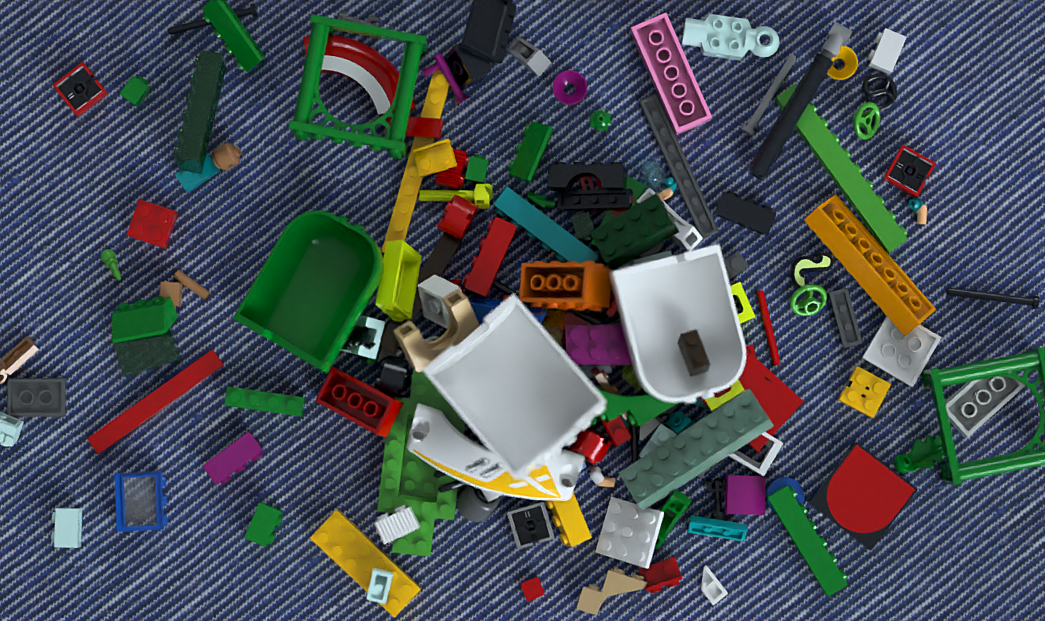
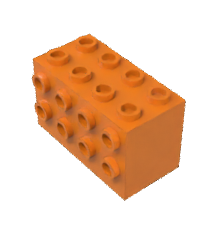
(565, 285)

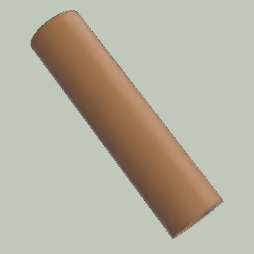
(191, 284)

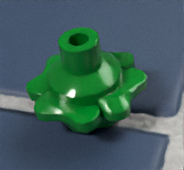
(600, 120)

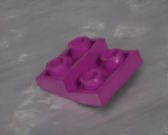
(745, 495)

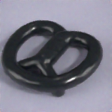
(881, 91)

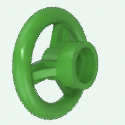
(864, 120)
(809, 303)

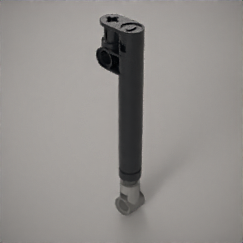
(798, 102)

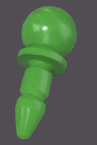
(109, 258)

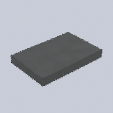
(36, 397)

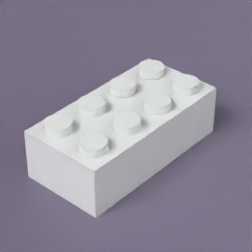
(979, 401)

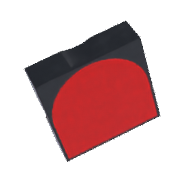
(862, 495)

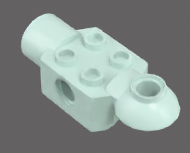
(728, 37)

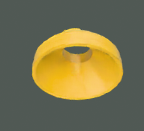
(850, 61)

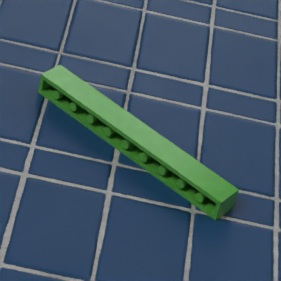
(847, 176)

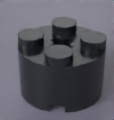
(394, 376)

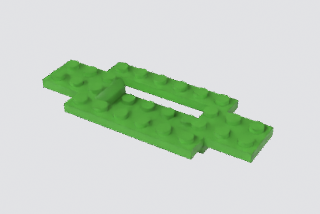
(418, 484)

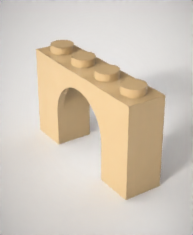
(461, 325)

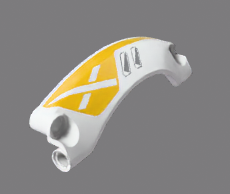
(456, 455)

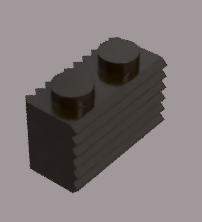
(693, 353)

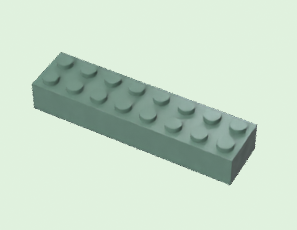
(695, 449)

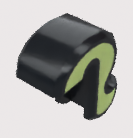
(808, 264)

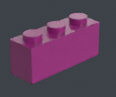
(234, 458)

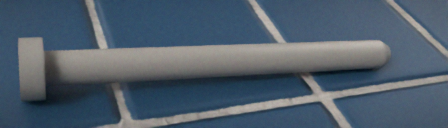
(769, 95)

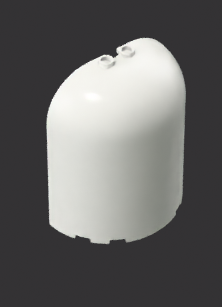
(672, 298)

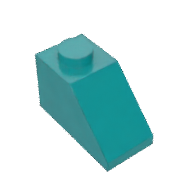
(191, 180)

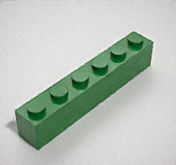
(806, 539)

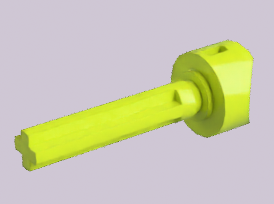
(479, 195)

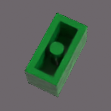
(264, 524)

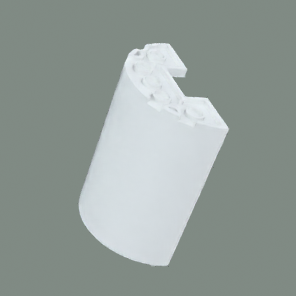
(516, 389)

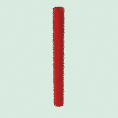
(768, 327)

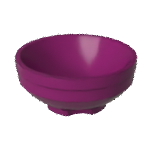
(569, 77)

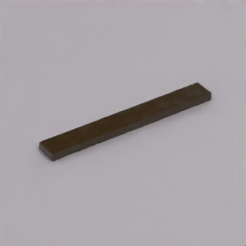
(434, 266)

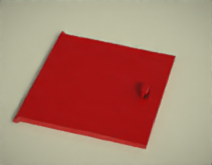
(771, 393)

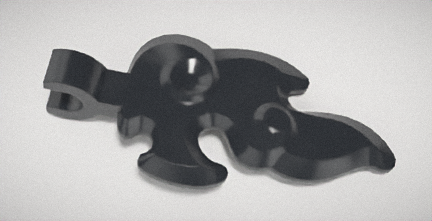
(359, 336)

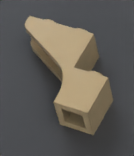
(615, 583)

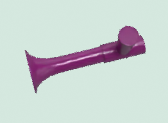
(442, 65)

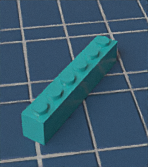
(542, 228)

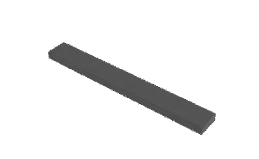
(678, 166)

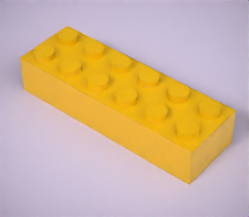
(359, 557)

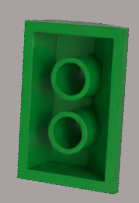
(530, 152)
(143, 319)

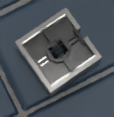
(537, 526)

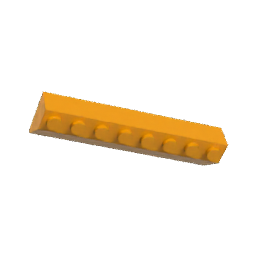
(870, 264)

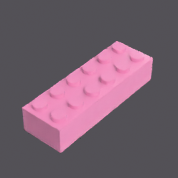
(670, 73)

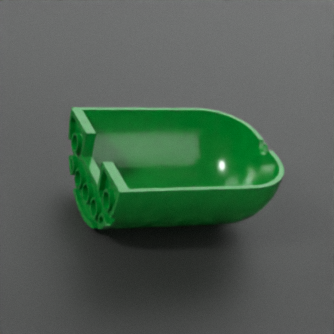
(313, 287)

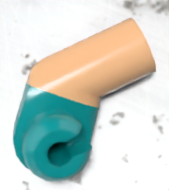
(669, 189)
(920, 209)

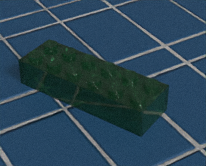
(200, 111)

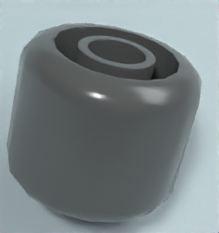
(474, 505)

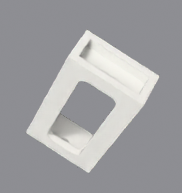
(760, 468)

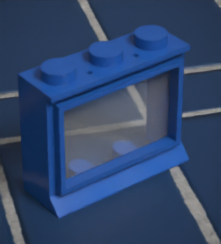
(140, 501)

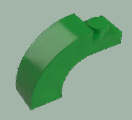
(672, 509)

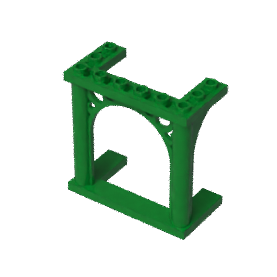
(393, 142)
(935, 379)

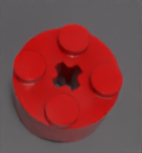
(458, 216)
(591, 444)

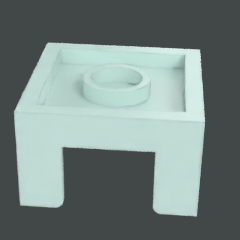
(375, 331)

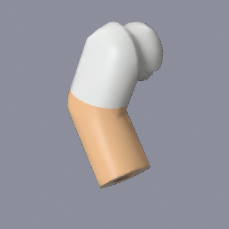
(599, 479)

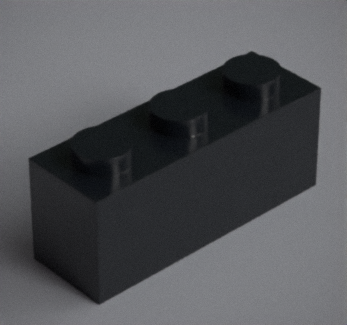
(745, 213)

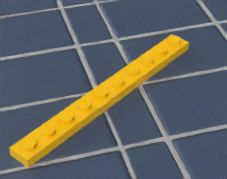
(411, 180)

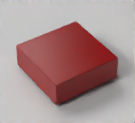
(532, 588)

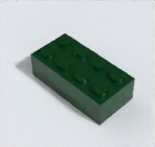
(634, 232)

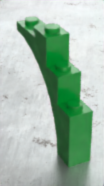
(639, 408)

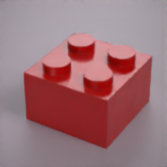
(152, 224)

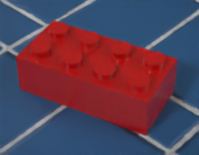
(490, 257)
(359, 402)

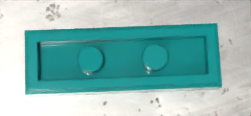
(717, 528)

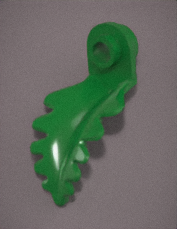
(921, 455)

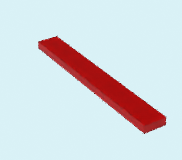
(155, 401)

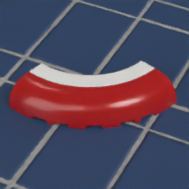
(362, 66)

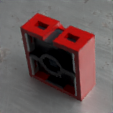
(80, 89)
(908, 171)

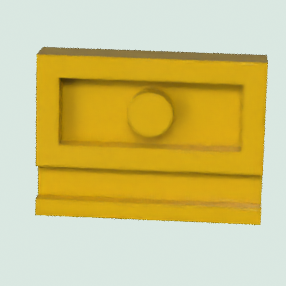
(434, 157)

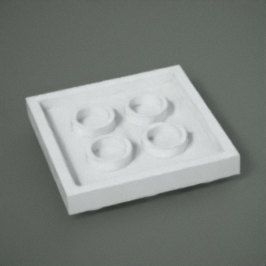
(900, 354)
(629, 532)

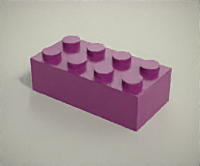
(597, 345)

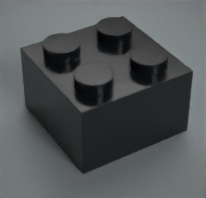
(466, 67)

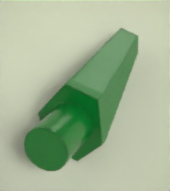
(540, 201)

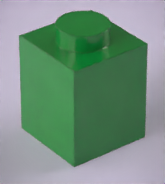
(136, 90)
(477, 169)

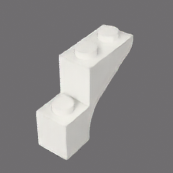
(688, 235)

